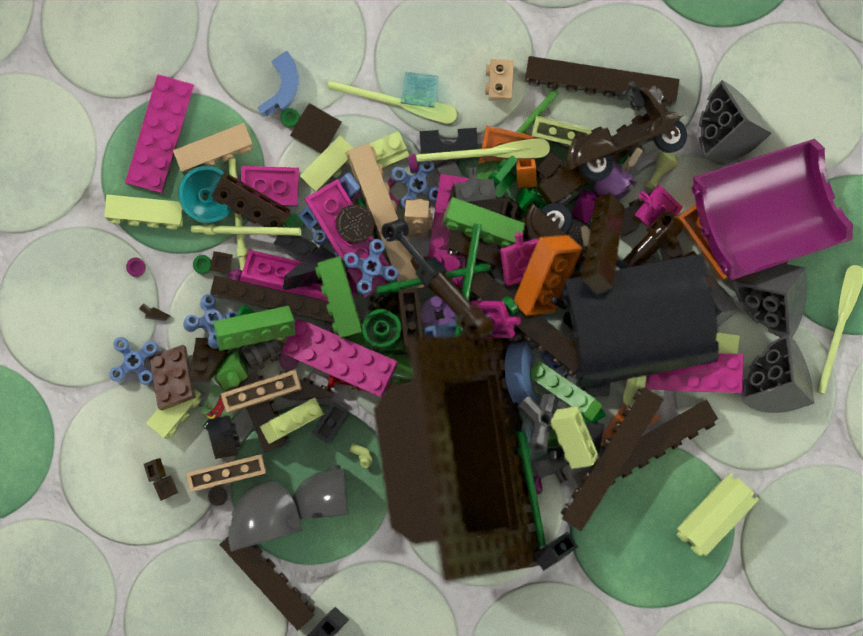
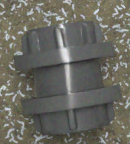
(259, 352)

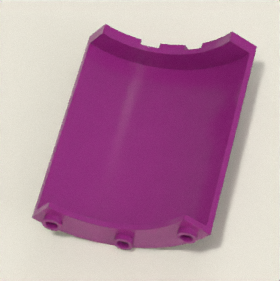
(769, 210)

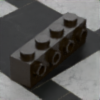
(249, 202)

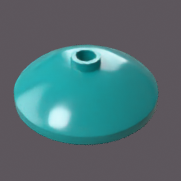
(193, 185)

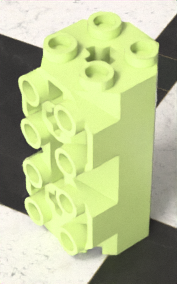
(716, 515)

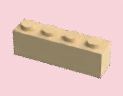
(214, 148)
(261, 391)
(226, 473)

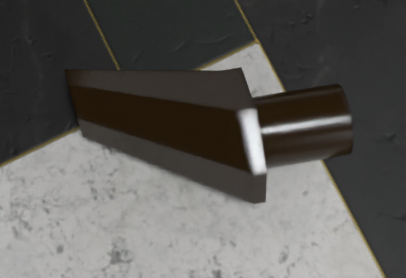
(153, 313)

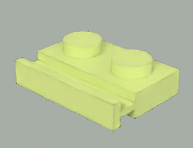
(390, 150)

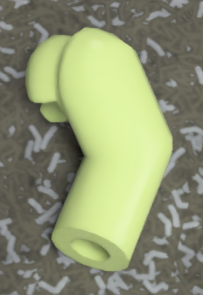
(363, 453)

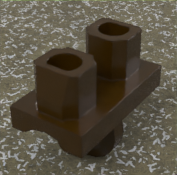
(389, 303)

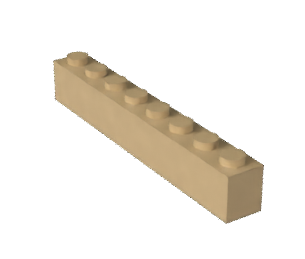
(383, 210)

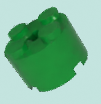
(381, 320)

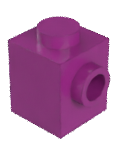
(585, 205)

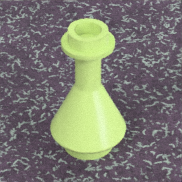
(665, 162)

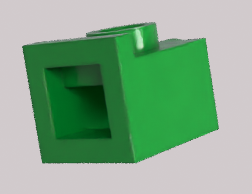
(527, 197)

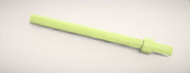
(211, 229)
(242, 251)

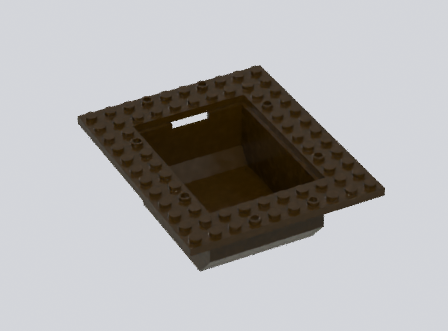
(456, 458)

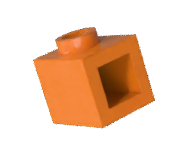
(526, 172)

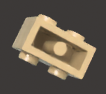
(501, 80)
(418, 218)

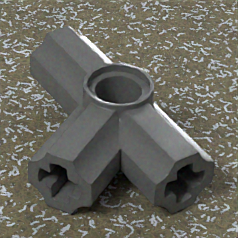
(536, 414)

